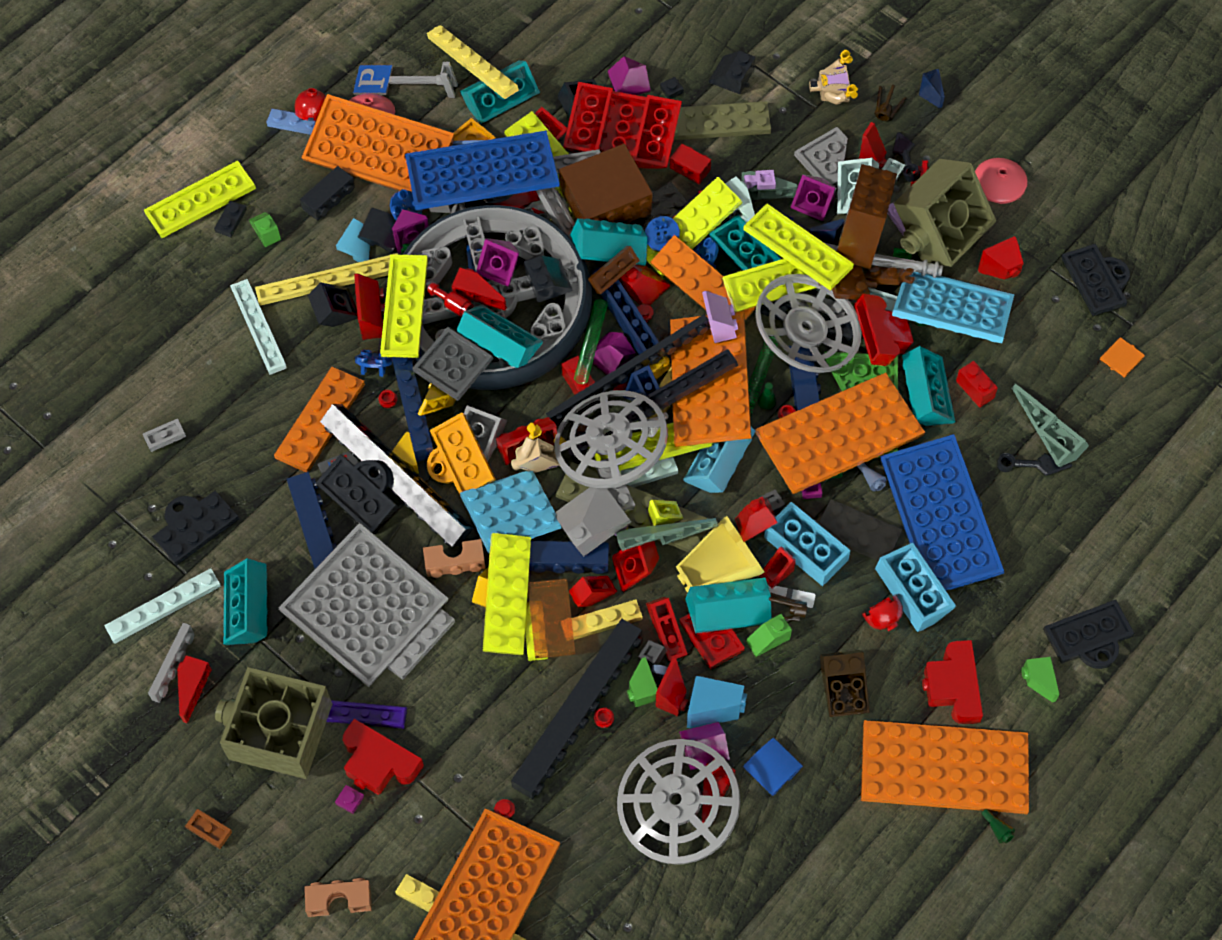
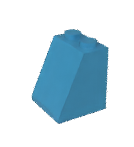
(715, 702)

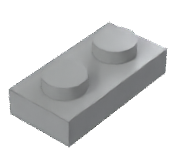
(164, 435)

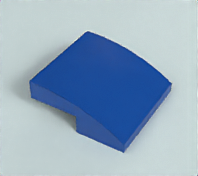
(773, 766)

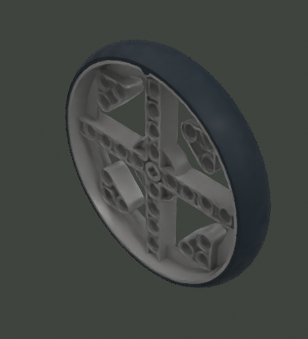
(518, 226)

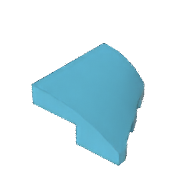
(352, 245)

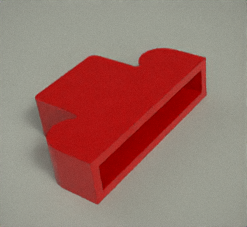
(883, 333)
(955, 683)
(377, 759)

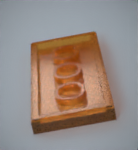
(551, 618)

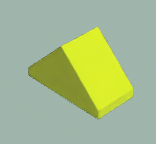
(664, 512)

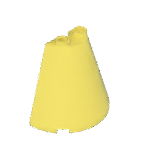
(719, 559)

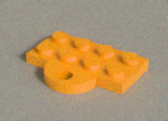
(459, 456)

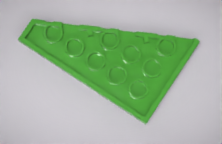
(859, 371)

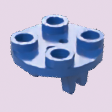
(402, 200)
(661, 225)
(707, 250)
(372, 360)

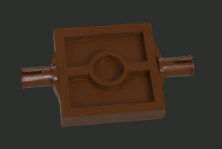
(853, 285)

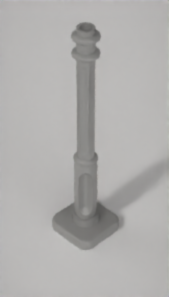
(918, 266)

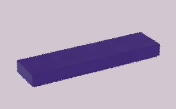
(368, 714)

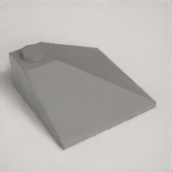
(591, 518)

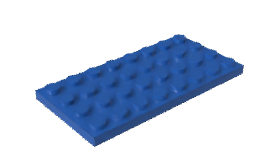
(481, 170)
(942, 512)

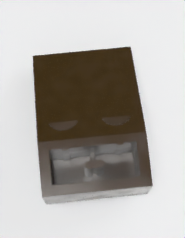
(845, 683)

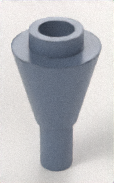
(875, 480)

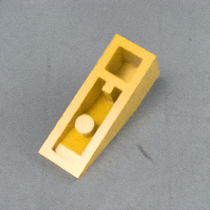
(435, 401)

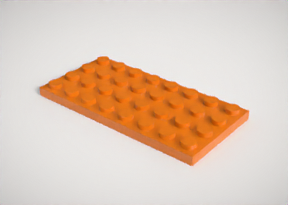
(369, 142)
(720, 407)
(839, 433)
(945, 767)
(490, 882)

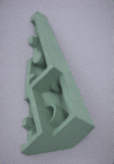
(1058, 438)
(666, 533)

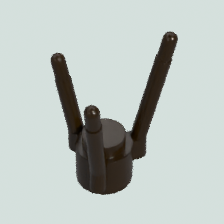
(884, 112)
(796, 608)

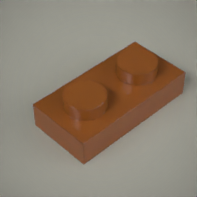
(208, 829)

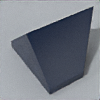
(931, 88)
(828, 232)
(642, 382)

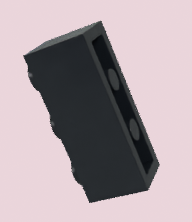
(327, 193)

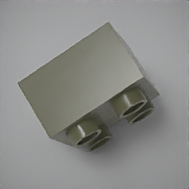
(944, 212)
(274, 722)

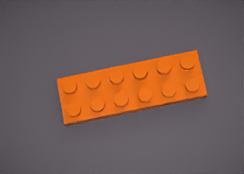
(690, 272)
(308, 434)

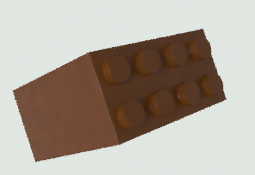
(606, 187)
(866, 215)

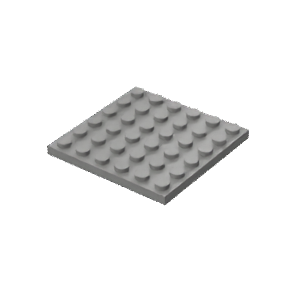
(363, 604)

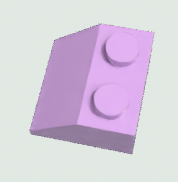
(719, 317)

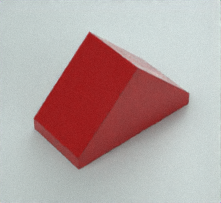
(778, 567)

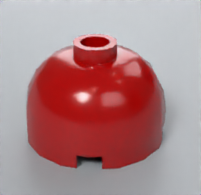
(309, 104)
(885, 614)

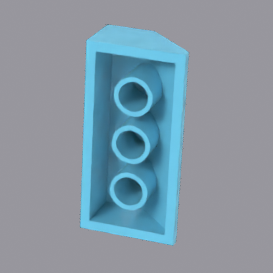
(716, 464)
(915, 585)

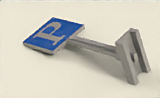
(378, 77)

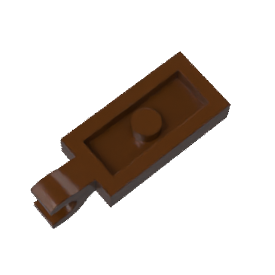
(890, 276)

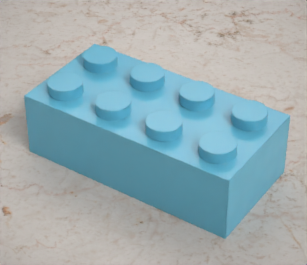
(808, 543)

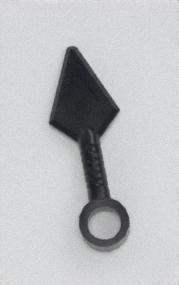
(903, 147)
(1044, 463)

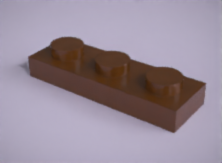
(613, 269)

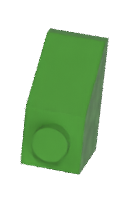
(265, 229)
(769, 635)
(1041, 677)
(642, 685)

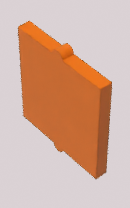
(1122, 357)

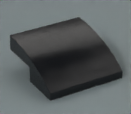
(378, 229)

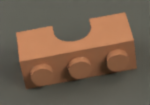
(469, 560)
(319, 896)

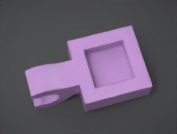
(763, 179)

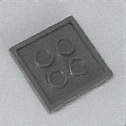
(452, 363)

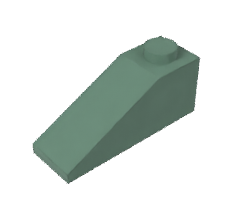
(783, 189)

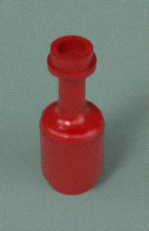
(453, 300)

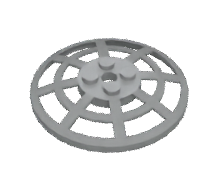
(812, 319)
(613, 443)
(686, 809)

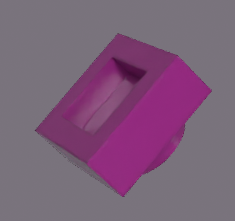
(812, 492)
(349, 799)

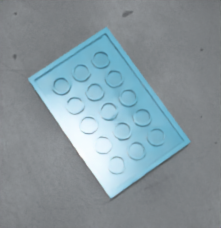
(955, 306)

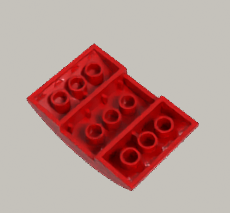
(613, 118)

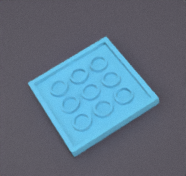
(511, 507)

